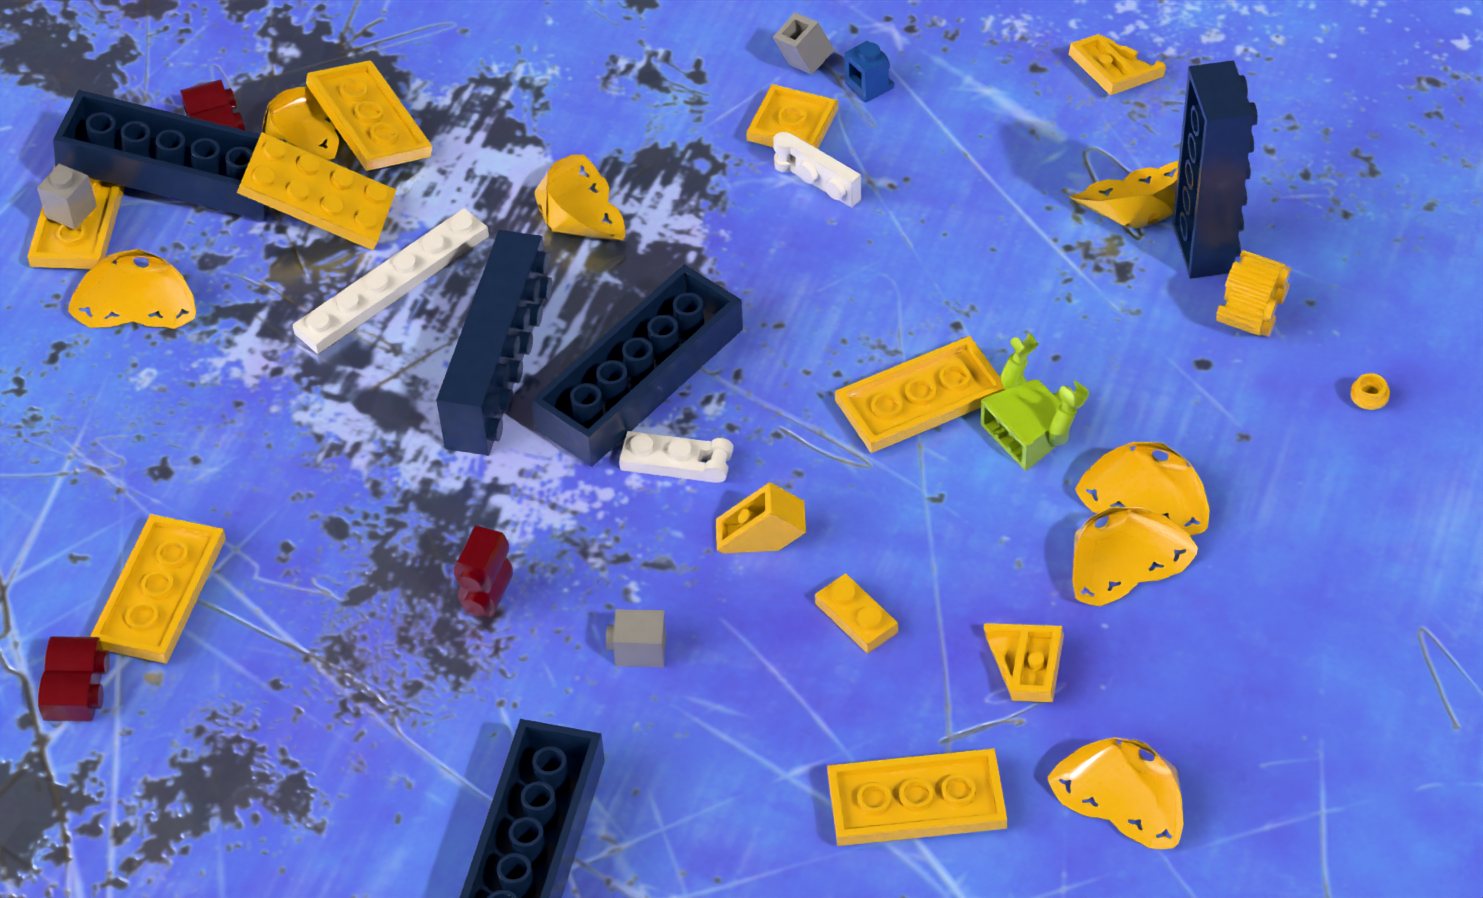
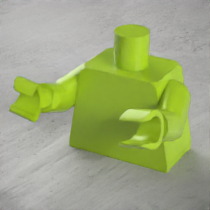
(1026, 414)

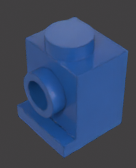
(867, 71)

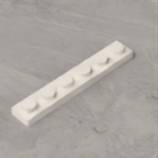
(390, 281)

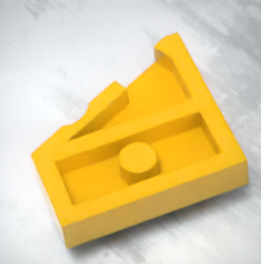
(1113, 65)
(1027, 658)

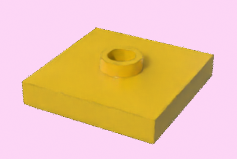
(794, 112)

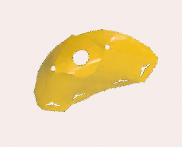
(301, 122)
(1131, 200)
(572, 207)
(133, 293)
(1147, 483)
(1125, 552)
(1124, 789)

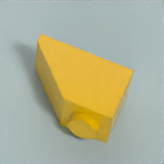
(761, 522)

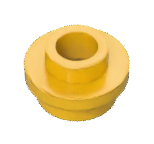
(1370, 391)

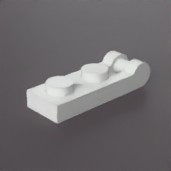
(816, 168)
(676, 456)

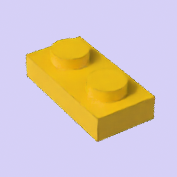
(856, 613)

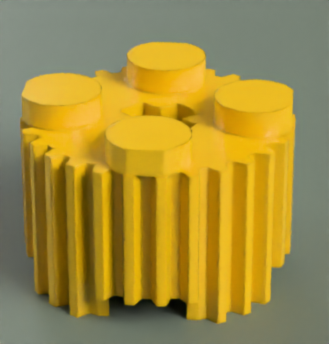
(1253, 293)

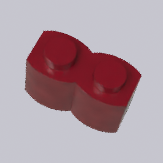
(212, 104)
(483, 571)
(72, 678)

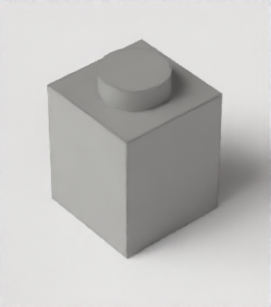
(803, 43)
(67, 196)
(638, 638)

